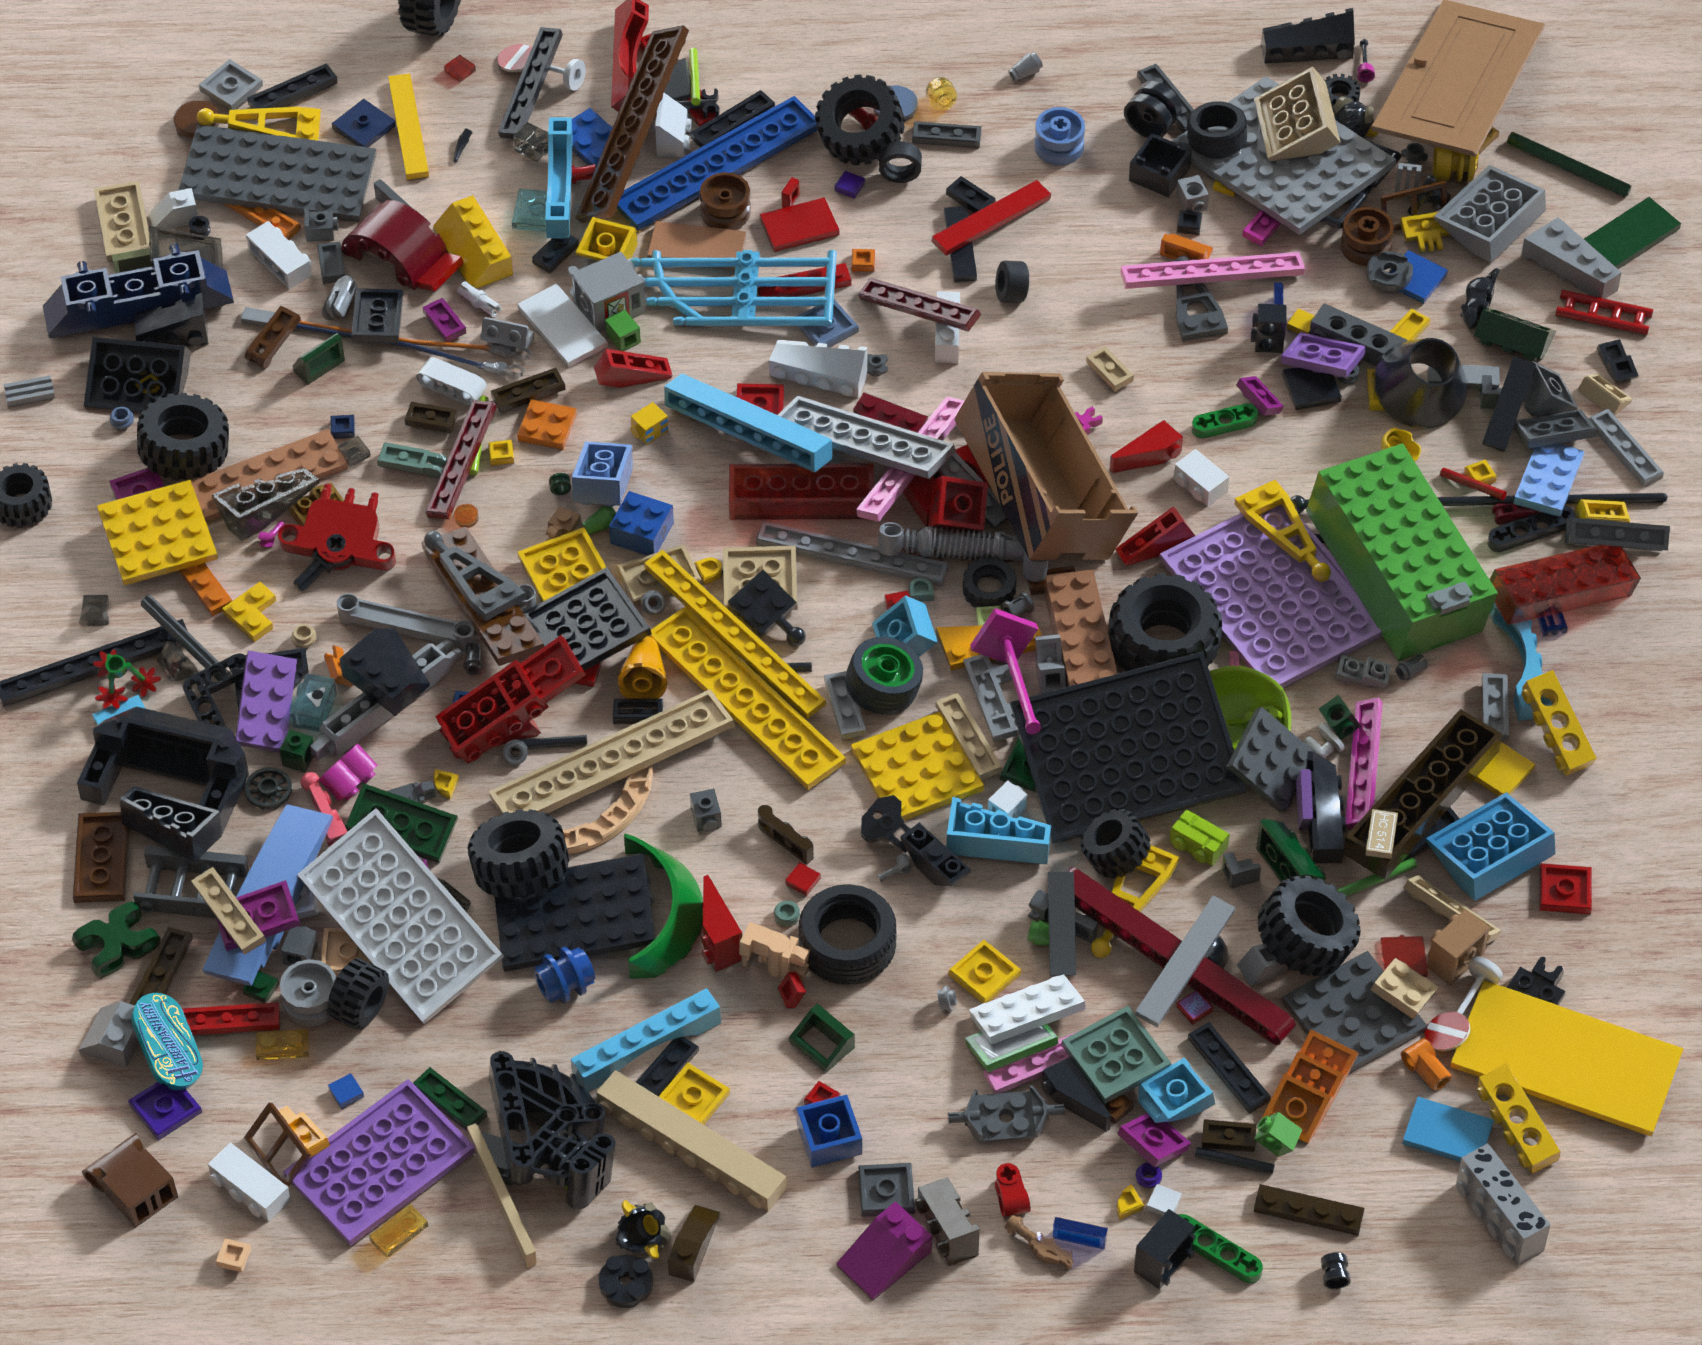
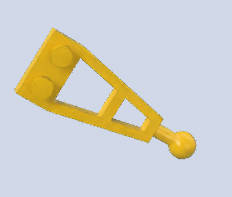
(307, 120)
(1268, 497)
(1159, 864)

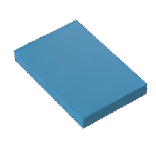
(1446, 1130)

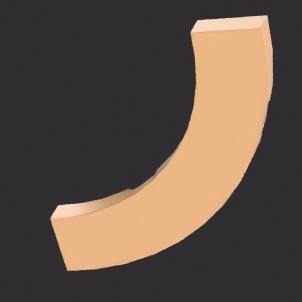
(615, 818)

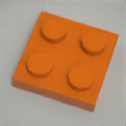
(547, 424)

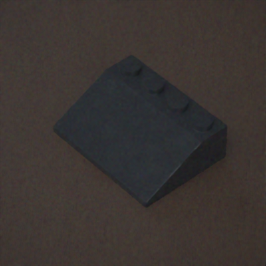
(122, 363)

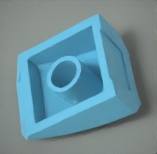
(1175, 1093)

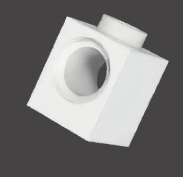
(1008, 799)

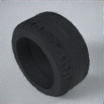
(1217, 144)

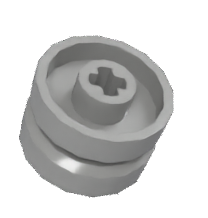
(306, 992)

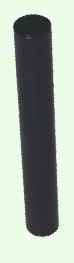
(554, 742)
(1234, 1160)

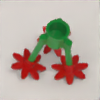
(116, 667)

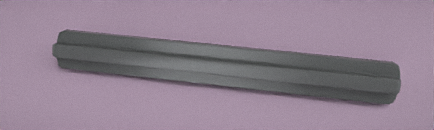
(180, 634)

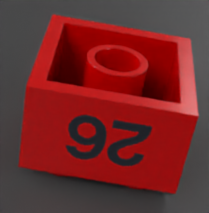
(958, 504)

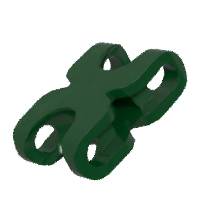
(116, 939)

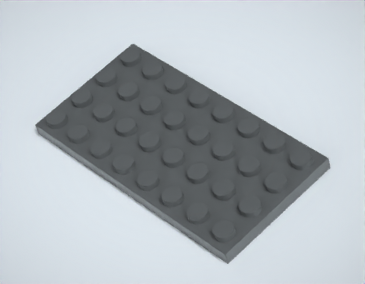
(278, 172)

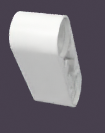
(451, 381)

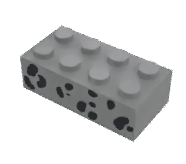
(1502, 1204)

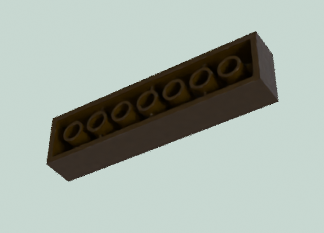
(1427, 789)

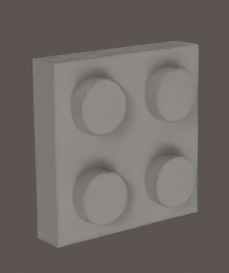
(230, 85)

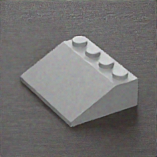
(1492, 212)

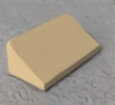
(1604, 393)

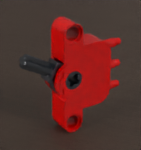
(337, 524)

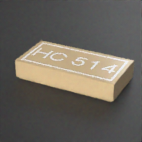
(1381, 834)

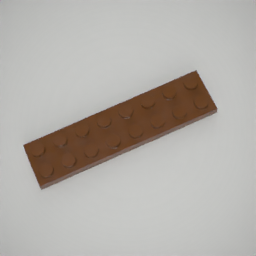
(506, 635)

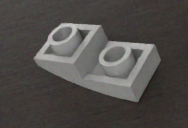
(1367, 673)

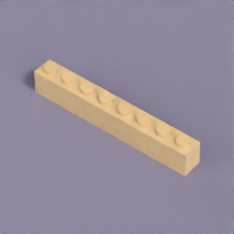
(691, 1141)

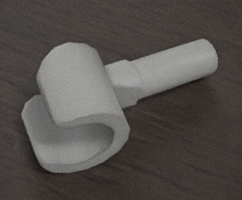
(903, 866)

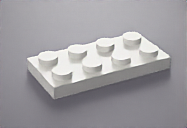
(1027, 1009)

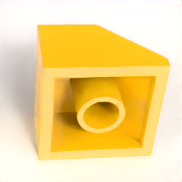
(606, 239)

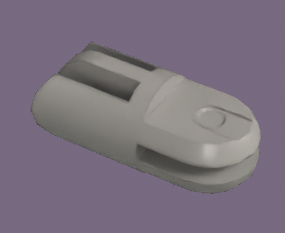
(339, 298)

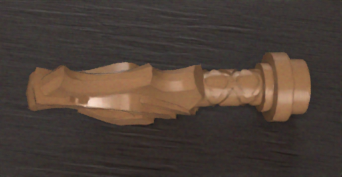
(1045, 1248)

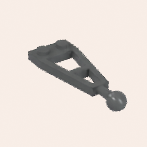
(489, 603)

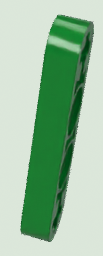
(1221, 1244)

